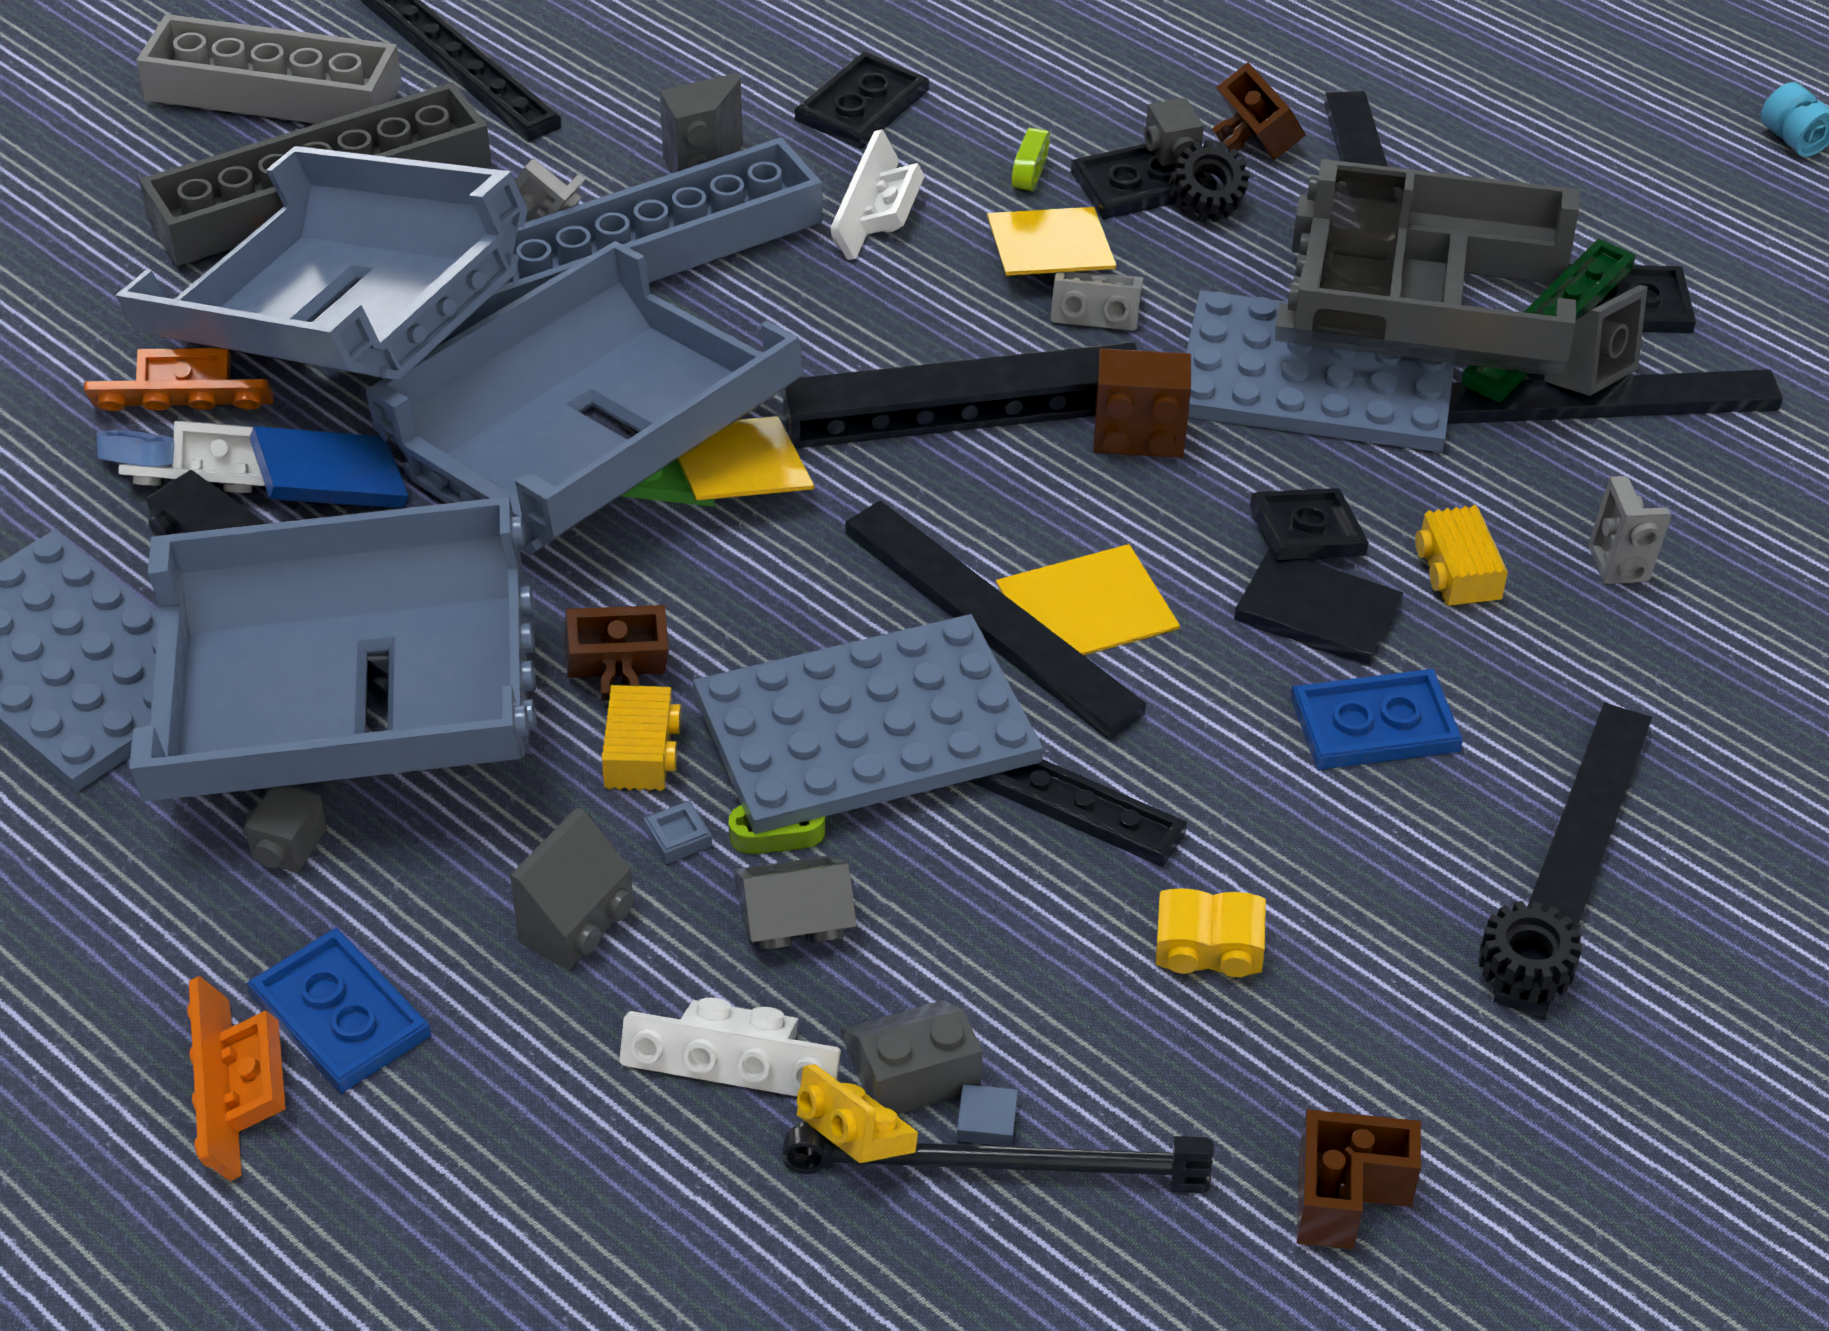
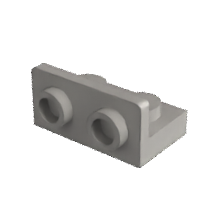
(545, 192)
(1096, 299)
(1626, 534)

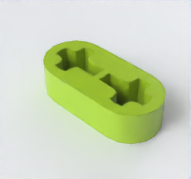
(1030, 159)
(776, 840)

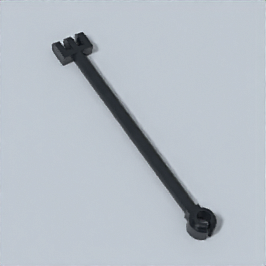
(1188, 1165)

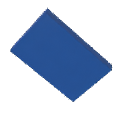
(328, 467)
(1376, 719)
(339, 1010)

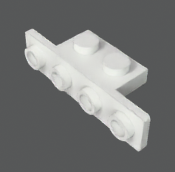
(876, 197)
(212, 451)
(725, 1046)

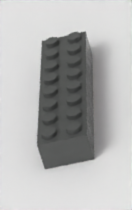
(230, 195)

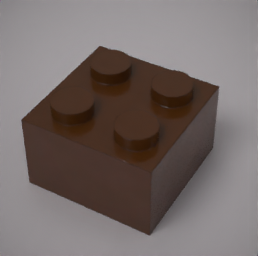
(1142, 403)

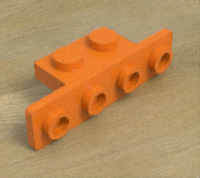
(180, 378)
(234, 1075)

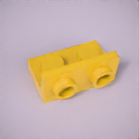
(852, 1118)

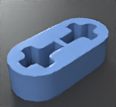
(135, 448)

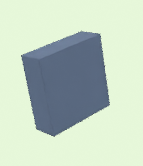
(677, 832)
(987, 1115)

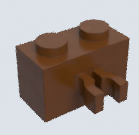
(1256, 113)
(616, 643)

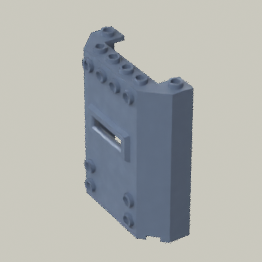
(354, 268)
(508, 395)
(274, 637)

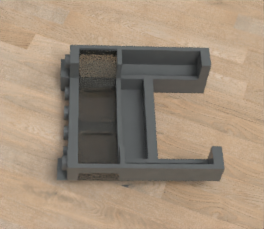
(1390, 258)

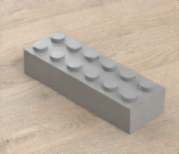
(265, 70)

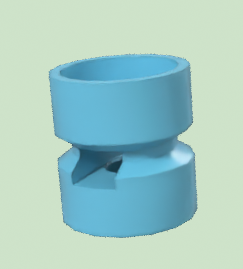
(1797, 119)

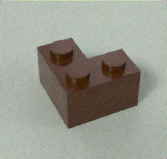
(1348, 1163)

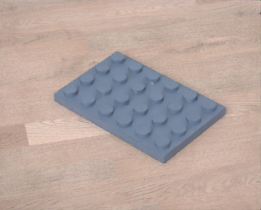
(1309, 389)
(73, 660)
(865, 723)

